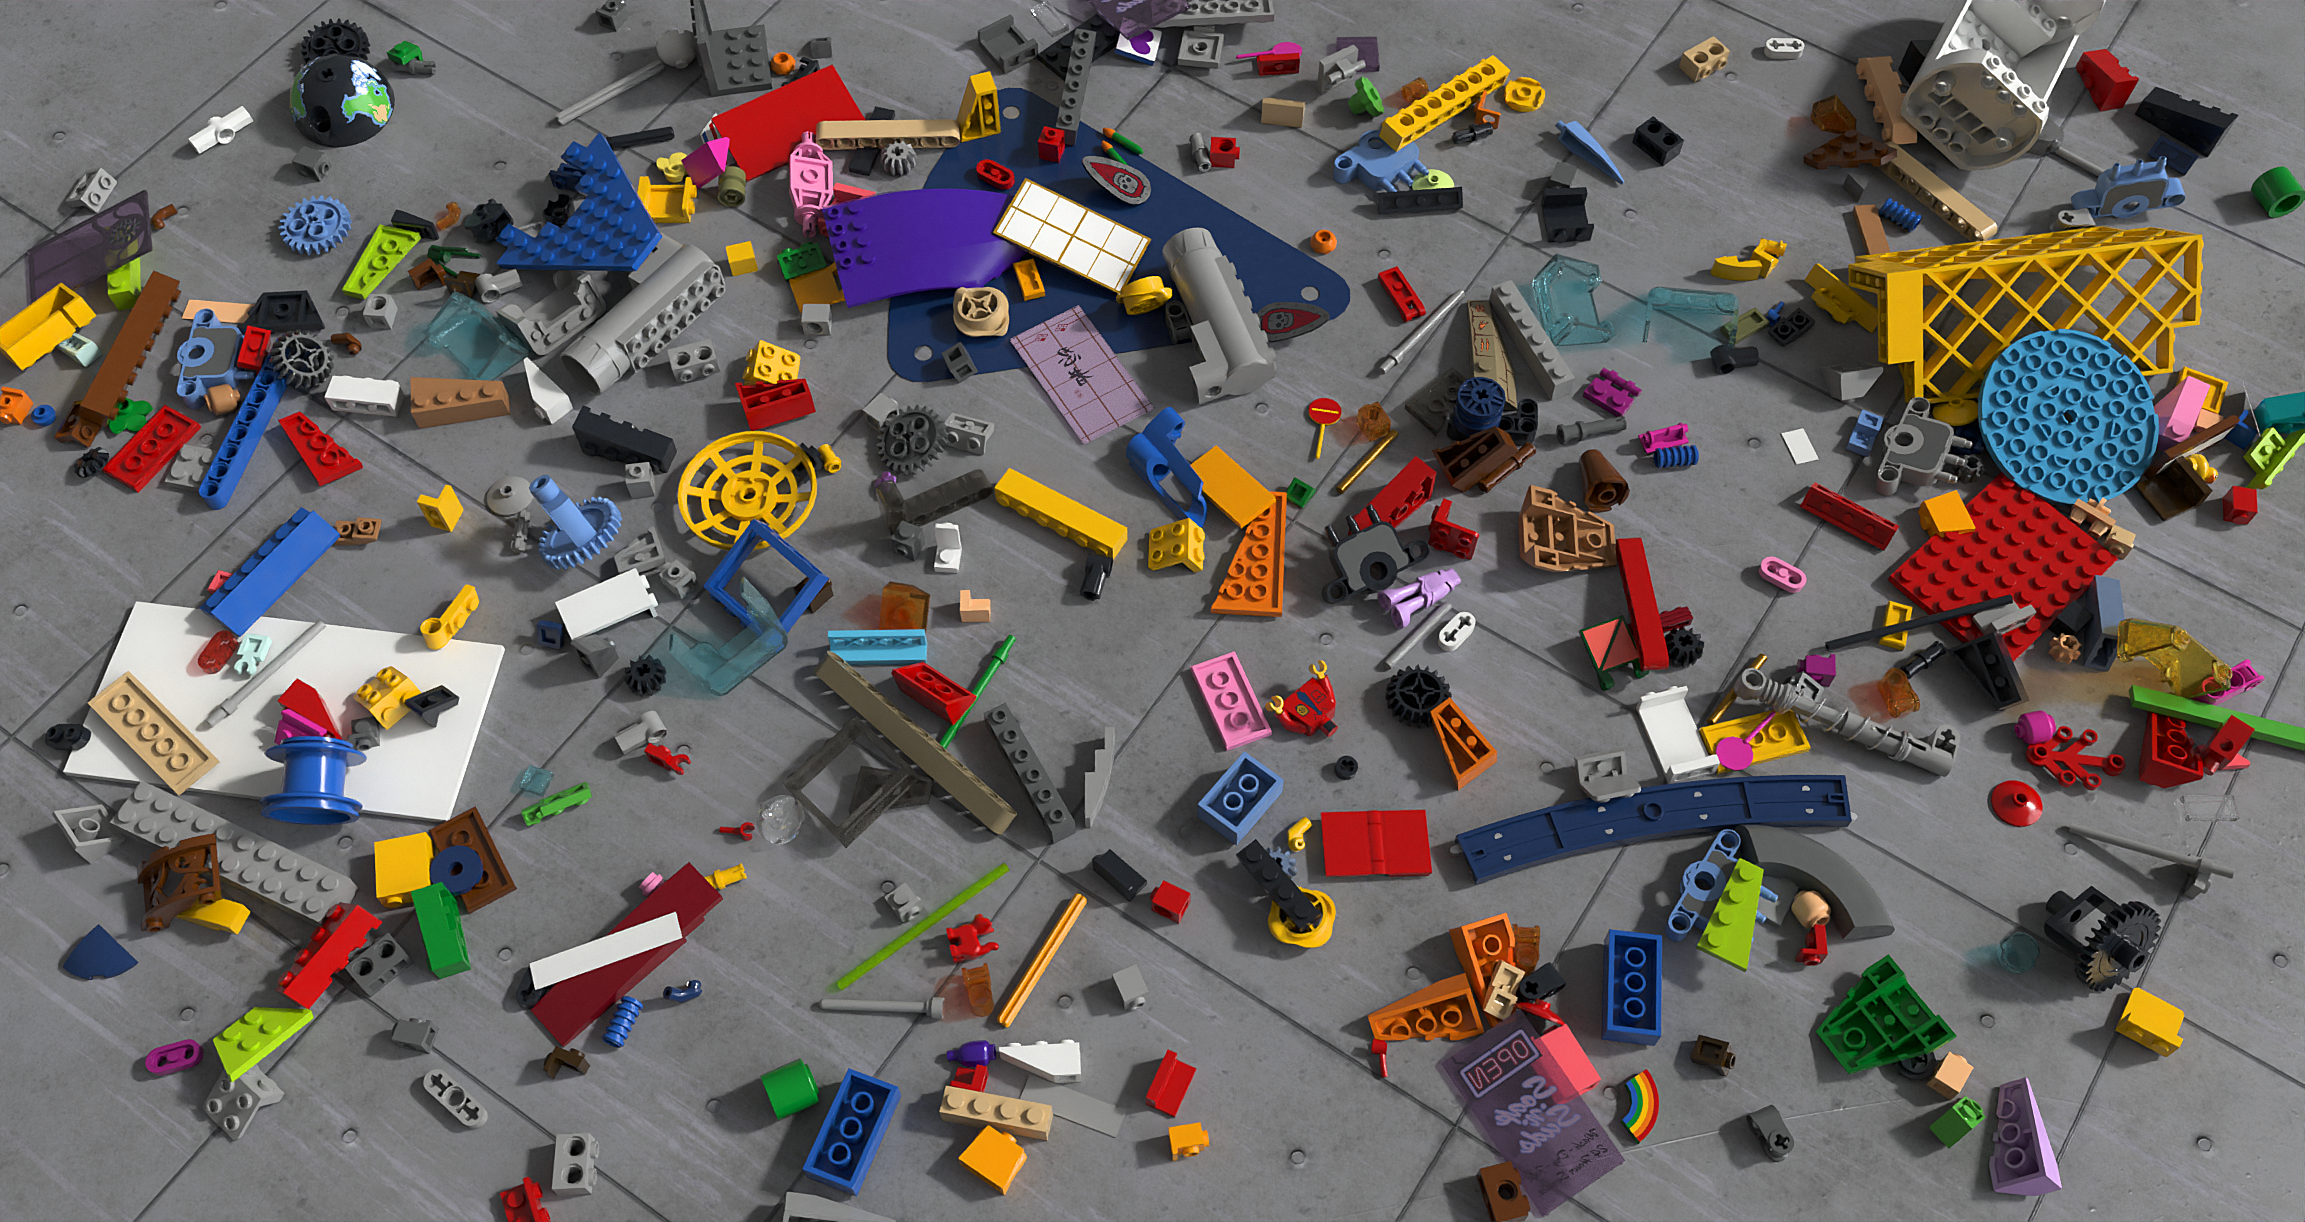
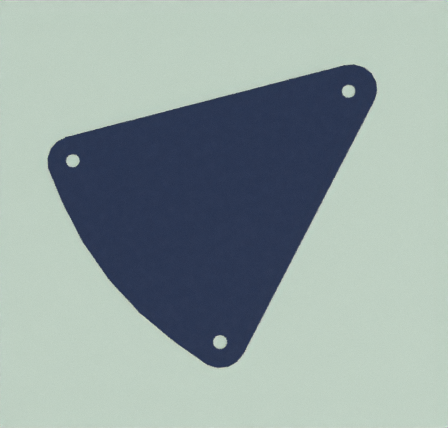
(1264, 263)

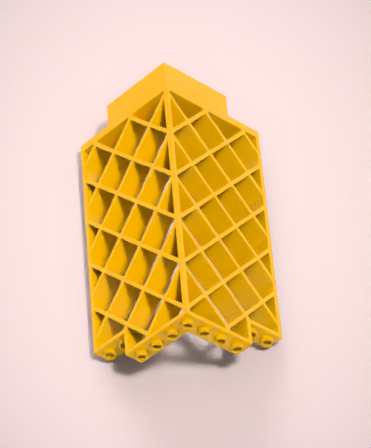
(1902, 274)

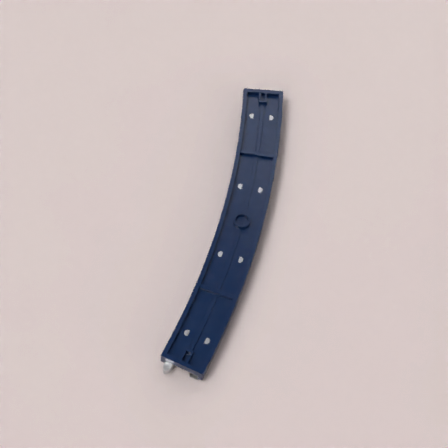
(1651, 815)

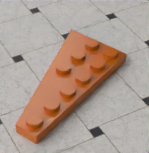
(1257, 569)

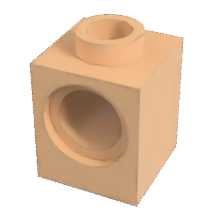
(1950, 1075)

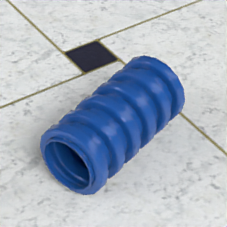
(1900, 215)
(1678, 456)
(622, 1021)

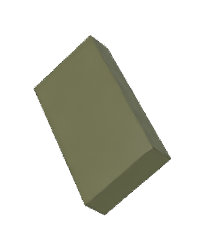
(1748, 325)

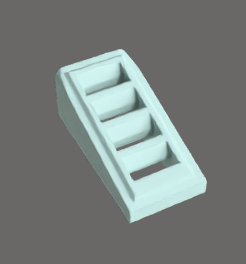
(80, 349)

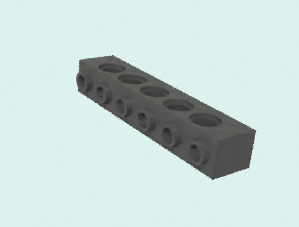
(1076, 84)
(1029, 773)

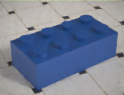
(1632, 987)
(852, 1132)

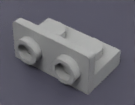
(92, 190)
(967, 433)

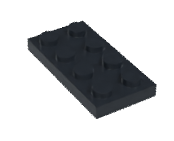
(1057, 55)

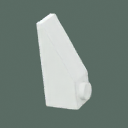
(547, 396)

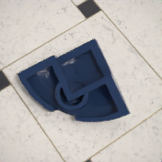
(98, 956)

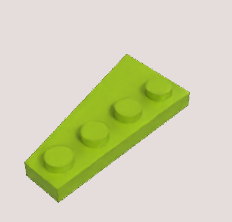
(380, 257)
(1733, 920)

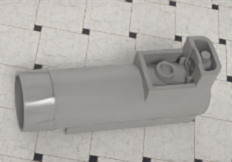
(665, 299)
(1224, 329)

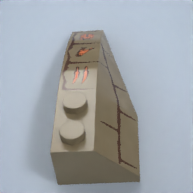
(1488, 352)

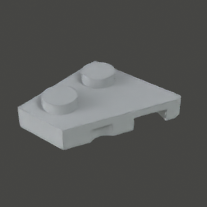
(641, 554)

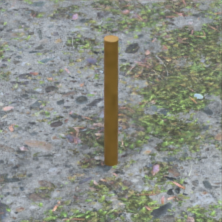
(1367, 461)
(1731, 696)

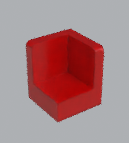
(971, 1079)

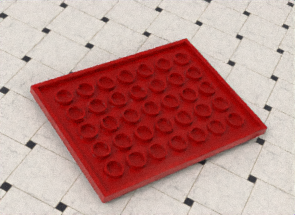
(2015, 550)

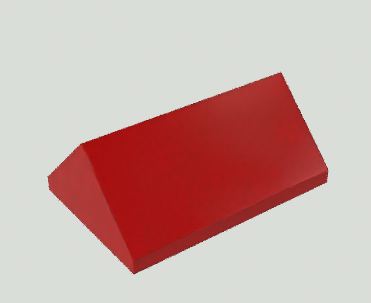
(934, 691)

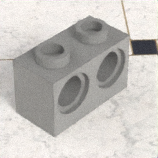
(693, 361)
(567, 1165)

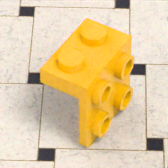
(770, 364)
(1176, 544)
(386, 696)
(2151, 1022)

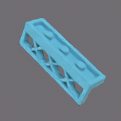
(878, 648)

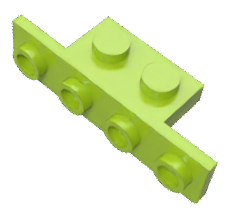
(2270, 454)

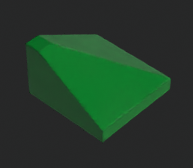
(1299, 492)

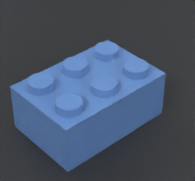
(1240, 798)

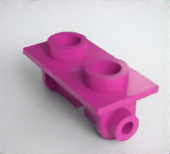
(1665, 437)

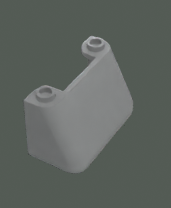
(557, 315)

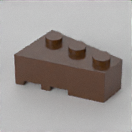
(1475, 457)

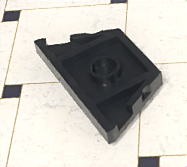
(283, 312)

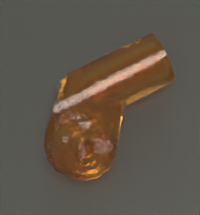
(452, 216)

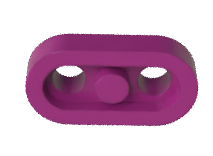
(175, 1057)

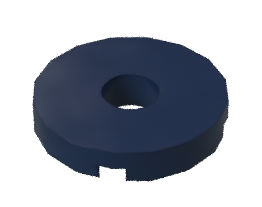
(452, 857)

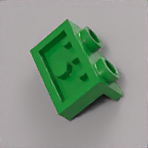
(801, 260)

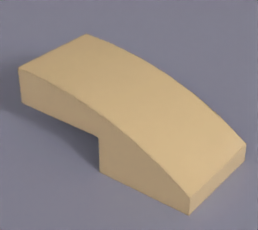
(1501, 990)

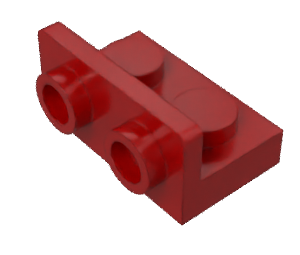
(524, 1204)

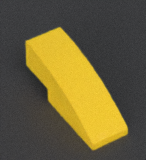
(218, 916)

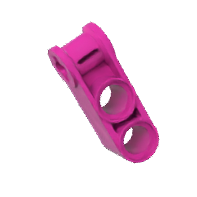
(2243, 679)

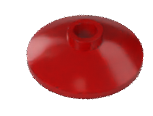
(2012, 811)
(1541, 1009)

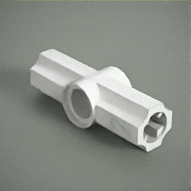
(220, 130)

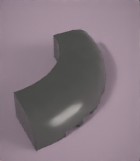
(1817, 868)

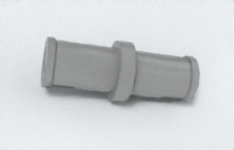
(1200, 152)

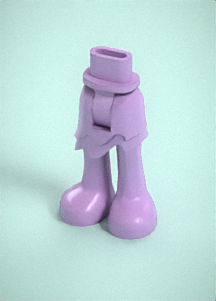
(1430, 588)

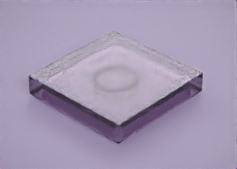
(1367, 51)

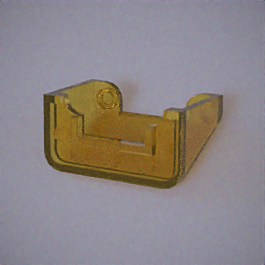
(2182, 659)

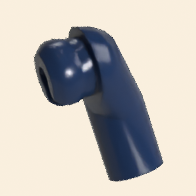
(682, 995)

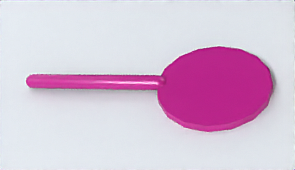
(1280, 48)
(1737, 753)

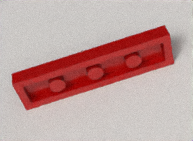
(1849, 516)

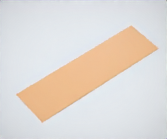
(223, 310)

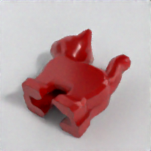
(969, 945)

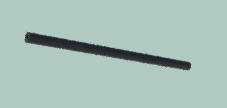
(1919, 622)

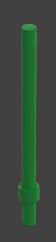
(998, 657)

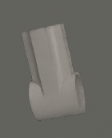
(492, 287)
(647, 729)

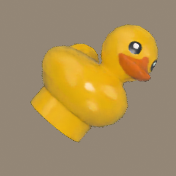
(2202, 467)

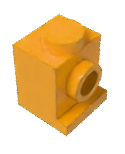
(1187, 1140)

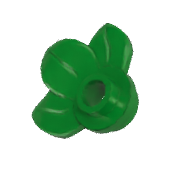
(130, 416)

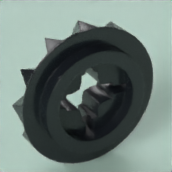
(91, 462)
(1919, 1070)

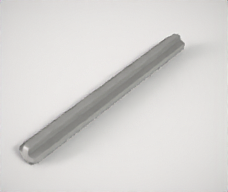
(609, 92)

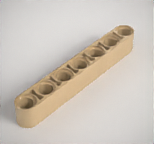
(877, 133)
(1939, 196)

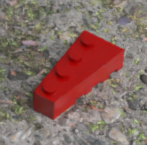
(1401, 495)
(326, 953)

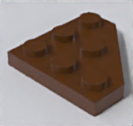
(1849, 151)

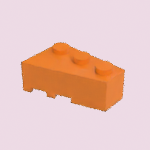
(1462, 743)

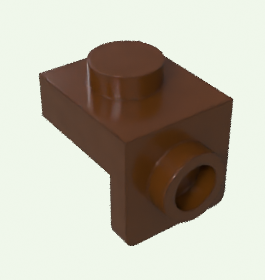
(426, 273)

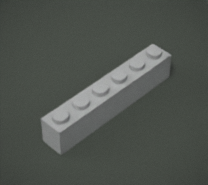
(1531, 340)

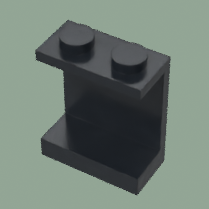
(1566, 215)

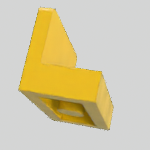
(441, 512)

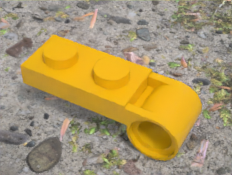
(439, 631)

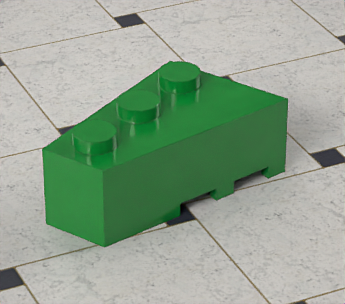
(441, 930)

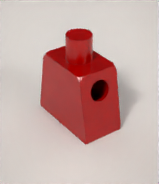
(2224, 744)

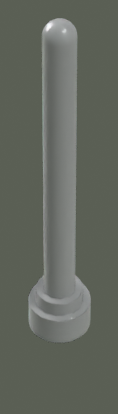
(933, 1008)

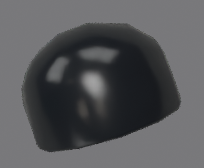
(559, 211)

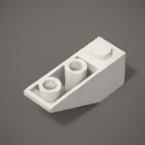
(1050, 1061)

